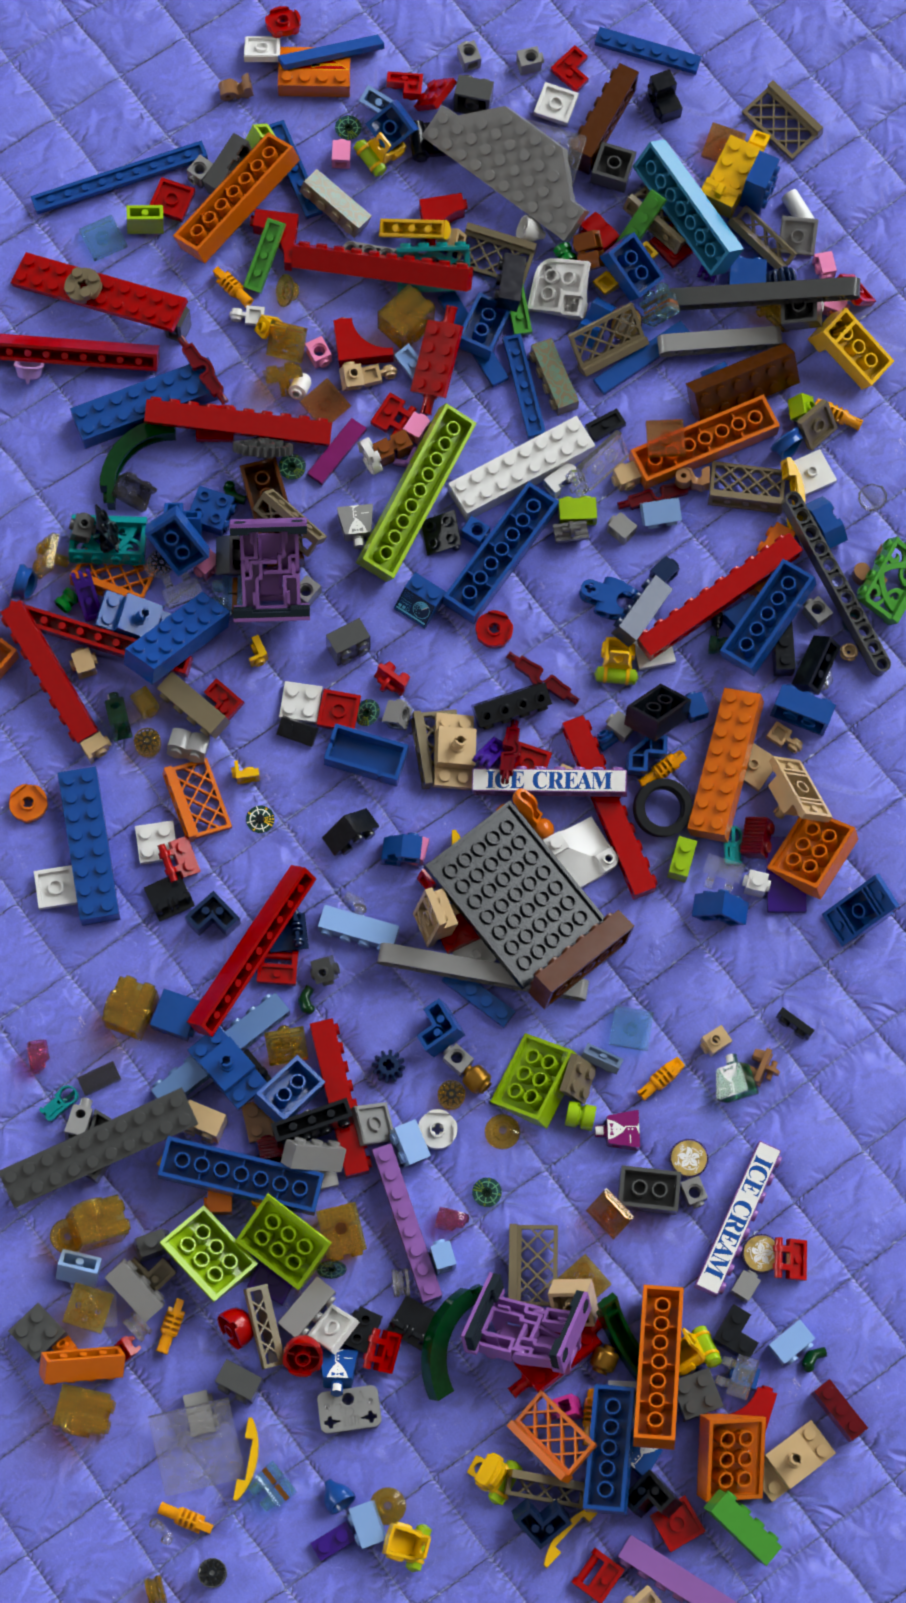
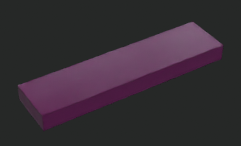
(337, 451)

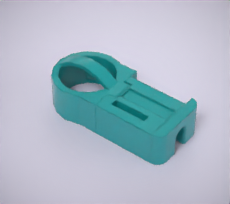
(732, 848)
(57, 1105)

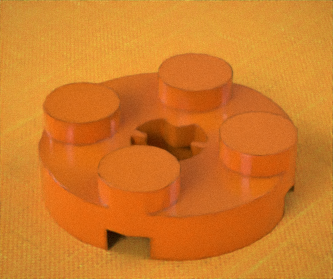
(17, 803)

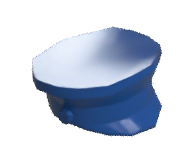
(787, 444)
(24, 583)

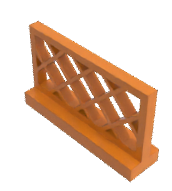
(103, 585)
(180, 800)
(544, 1452)

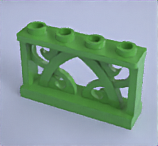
(876, 574)

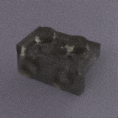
(133, 491)

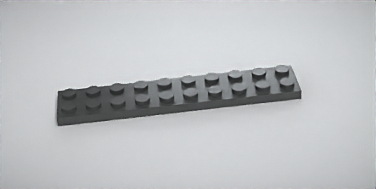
(98, 1147)

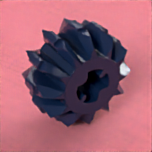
(781, 274)
(381, 1069)

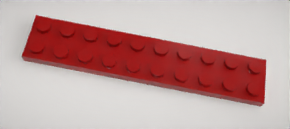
(116, 297)

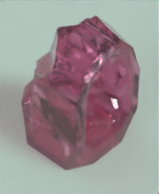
(38, 1055)
(450, 1219)

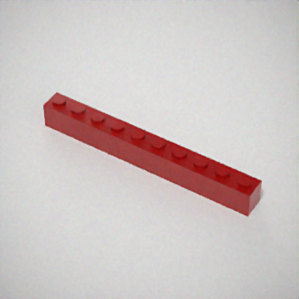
(382, 267)
(79, 352)
(237, 422)
(718, 597)
(90, 635)
(611, 812)
(251, 951)

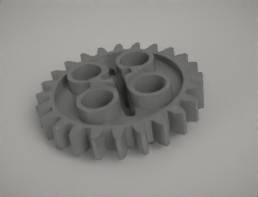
(263, 448)

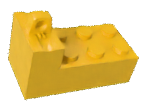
(728, 177)
(852, 347)

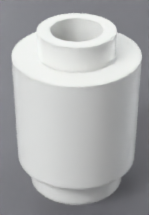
(300, 387)

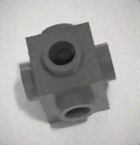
(82, 527)
(328, 964)

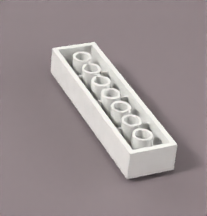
(529, 462)

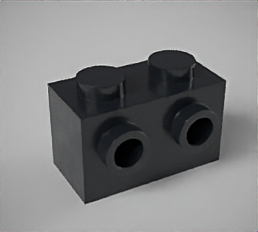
(359, 1337)

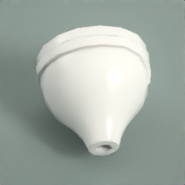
(529, 229)

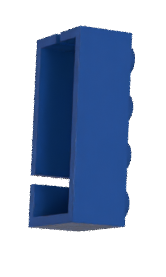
(366, 754)

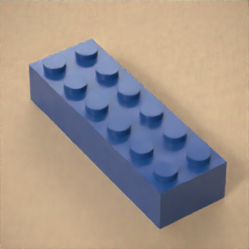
(768, 617)
(176, 638)
(610, 1462)

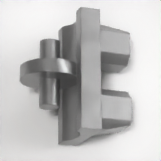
(570, 531)

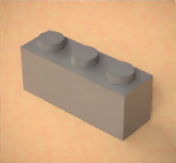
(313, 1155)
(135, 1289)
(307, 1308)

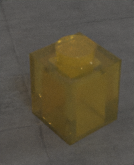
(145, 703)

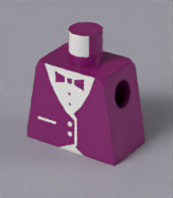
(621, 1130)

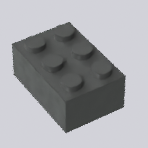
(649, 1189)

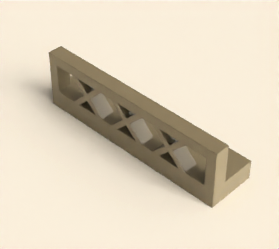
(757, 243)
(286, 510)
(267, 1326)
(542, 1480)

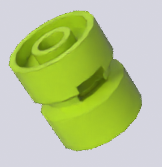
(580, 1116)

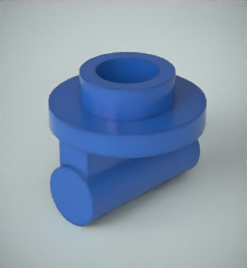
(606, 739)

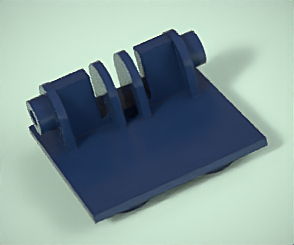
(293, 935)

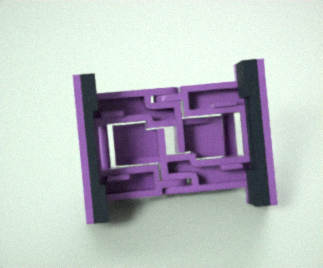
(278, 582)
(515, 1343)

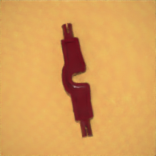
(198, 362)
(667, 491)
(534, 672)
(513, 754)

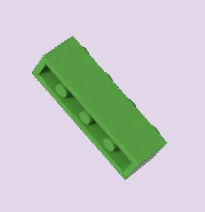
(743, 1527)

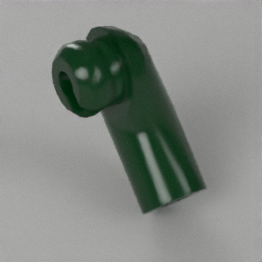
(229, 489)
(304, 1001)
(811, 1357)

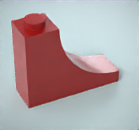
(442, 208)
(289, 235)
(354, 348)
(760, 1404)

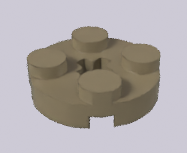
(81, 276)

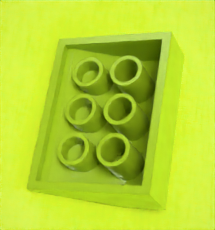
(533, 1080)
(284, 1242)
(209, 1254)

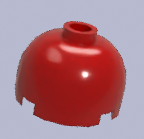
(237, 1325)
(302, 1356)

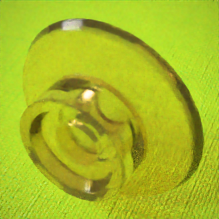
(286, 290)
(499, 1140)
(57, 1236)
(398, 1504)

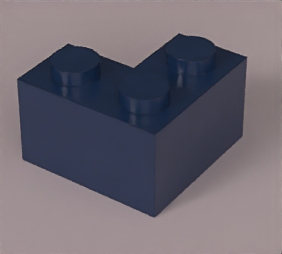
(212, 911)
(542, 1525)

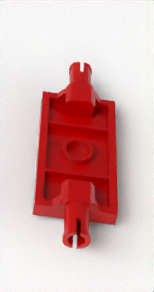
(437, 359)
(541, 1378)

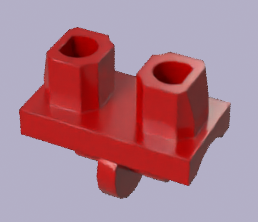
(390, 680)

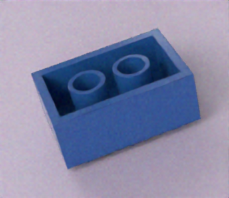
(760, 182)
(632, 266)
(483, 327)
(177, 540)
(803, 709)
(289, 1090)

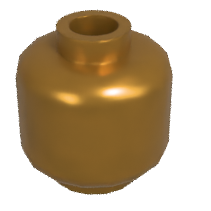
(476, 1079)
(604, 1359)

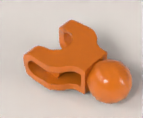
(528, 807)

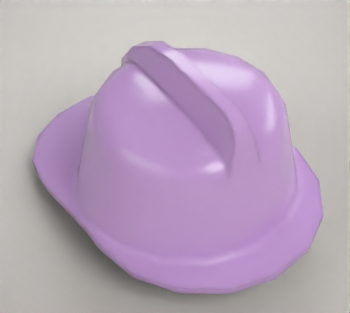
(28, 370)

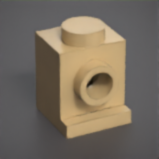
(95, 746)

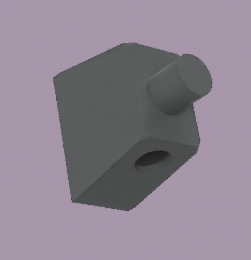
(148, 1245)

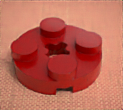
(279, 29)
(503, 624)

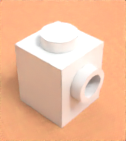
(756, 883)

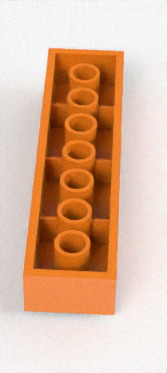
(236, 197)
(710, 440)
(725, 765)
(658, 1367)

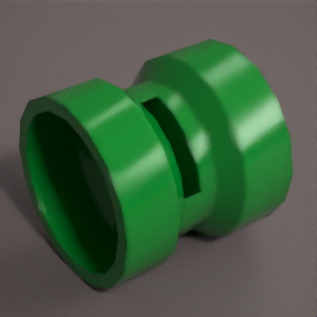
(563, 251)
(67, 600)

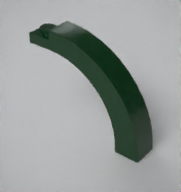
(124, 449)
(618, 1332)
(437, 1339)

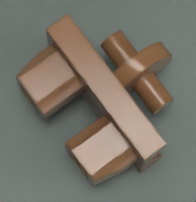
(764, 1059)

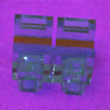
(659, 306)
(231, 591)
(265, 1480)

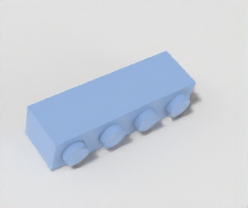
(356, 928)

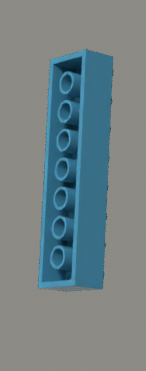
(688, 207)

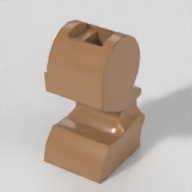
(230, 88)
(686, 478)
(859, 574)

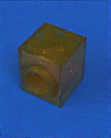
(406, 316)
(130, 1007)
(97, 1223)
(349, 1242)
(83, 1411)

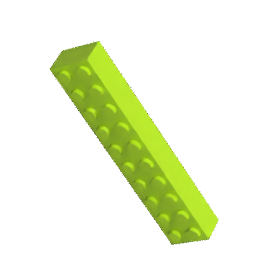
(416, 492)

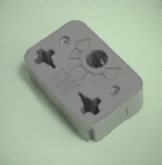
(349, 1416)

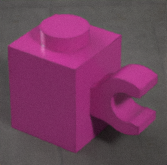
(570, 1405)

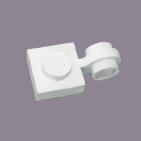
(251, 315)

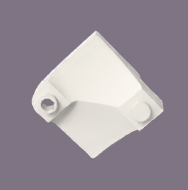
(560, 288)
(583, 851)

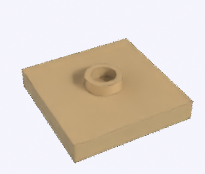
(758, 768)

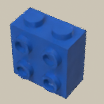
(747, 271)
(215, 509)
(172, 1015)

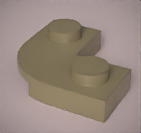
(158, 1274)

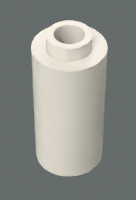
(796, 205)

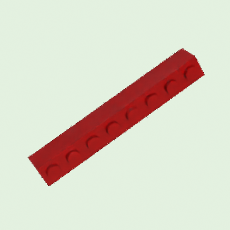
(50, 672)
(337, 1087)

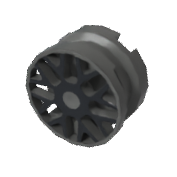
(212, 1573)

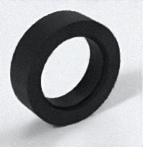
(685, 807)

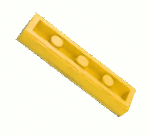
(414, 228)

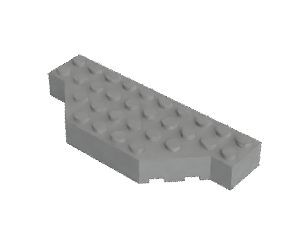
(513, 161)

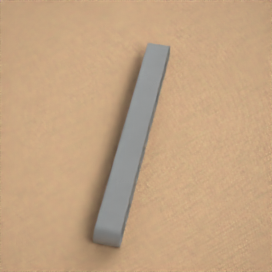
(460, 968)

